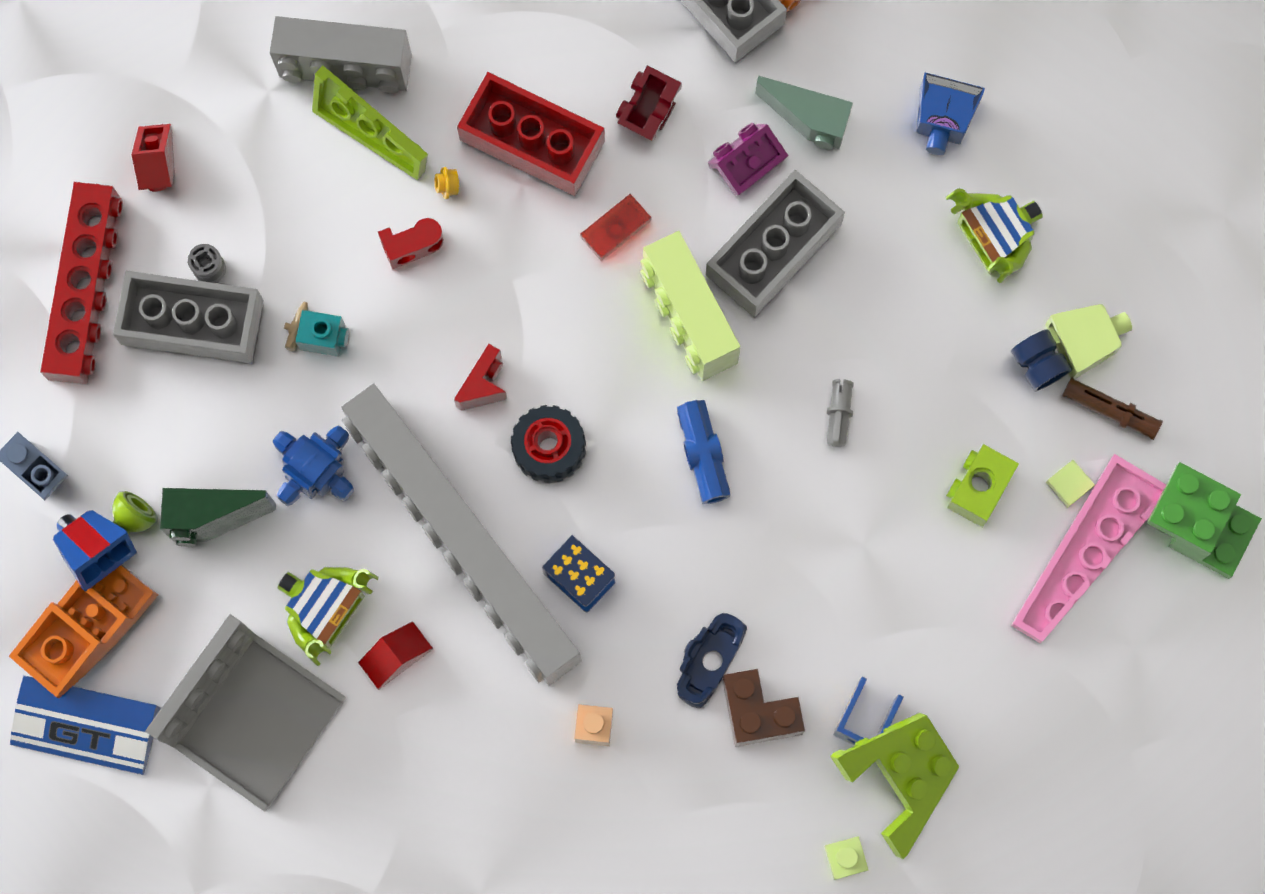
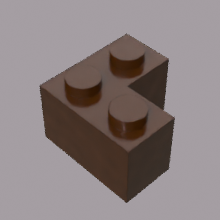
(753, 719)

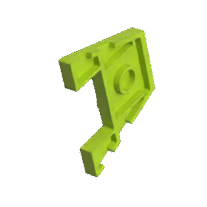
(915, 767)

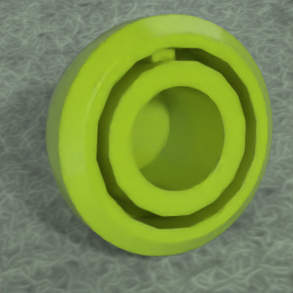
(132, 512)

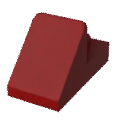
(477, 389)

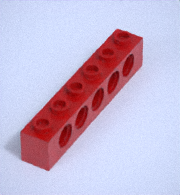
(85, 202)

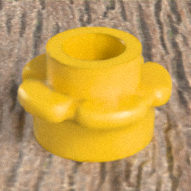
(447, 182)

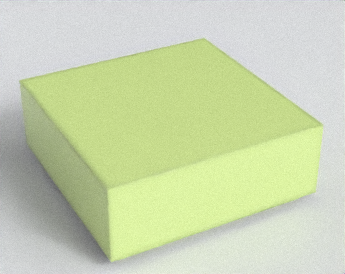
(1070, 483)

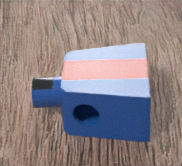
(92, 546)

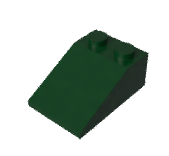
(208, 513)

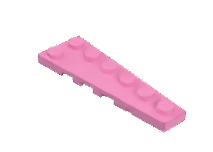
(1102, 527)

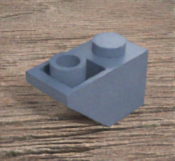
(31, 466)

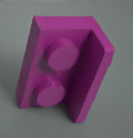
(748, 157)

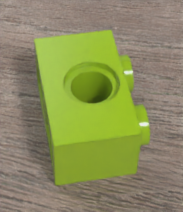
(995, 470)

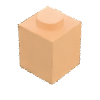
(593, 725)

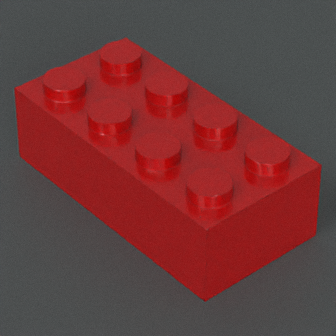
(531, 133)

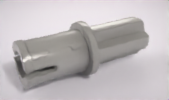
(839, 412)

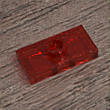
(615, 227)

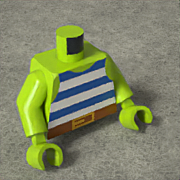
(996, 229)
(323, 605)

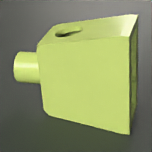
(1087, 336)

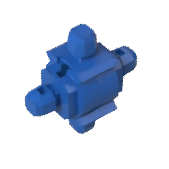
(313, 465)

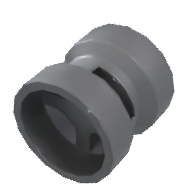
(210, 269)

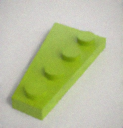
(359, 120)

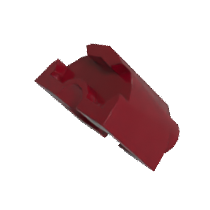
(650, 104)

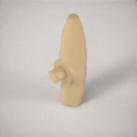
(293, 328)

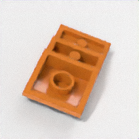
(82, 629)

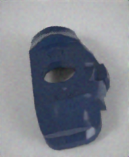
(723, 637)

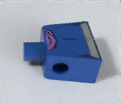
(945, 110)

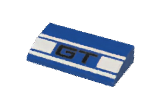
(84, 726)

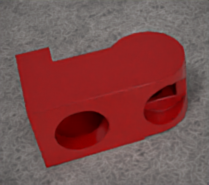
(412, 243)

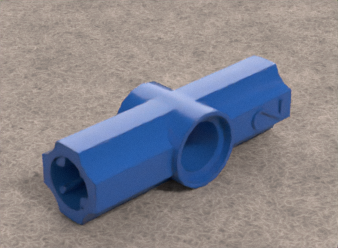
(703, 451)

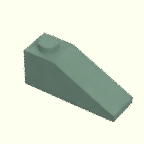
(811, 113)

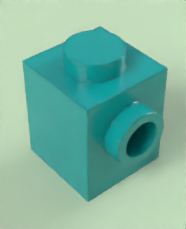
(321, 333)

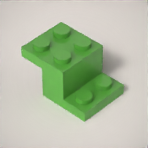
(1204, 520)

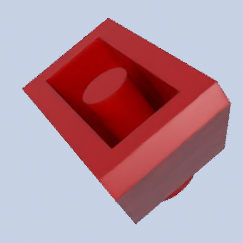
(154, 157)

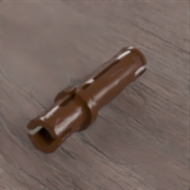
(1112, 408)

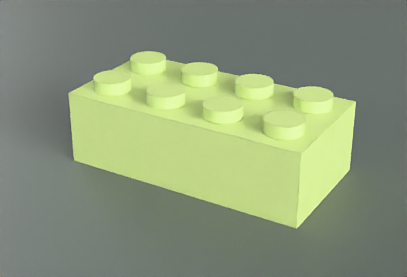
(690, 306)

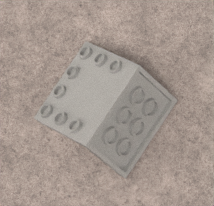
(246, 713)

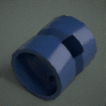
(1042, 362)

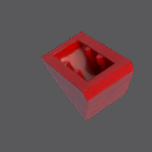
(394, 654)

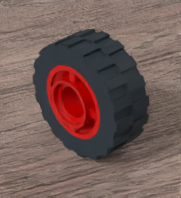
(544, 424)

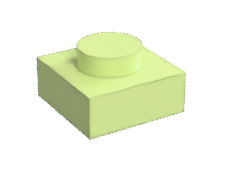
(846, 858)

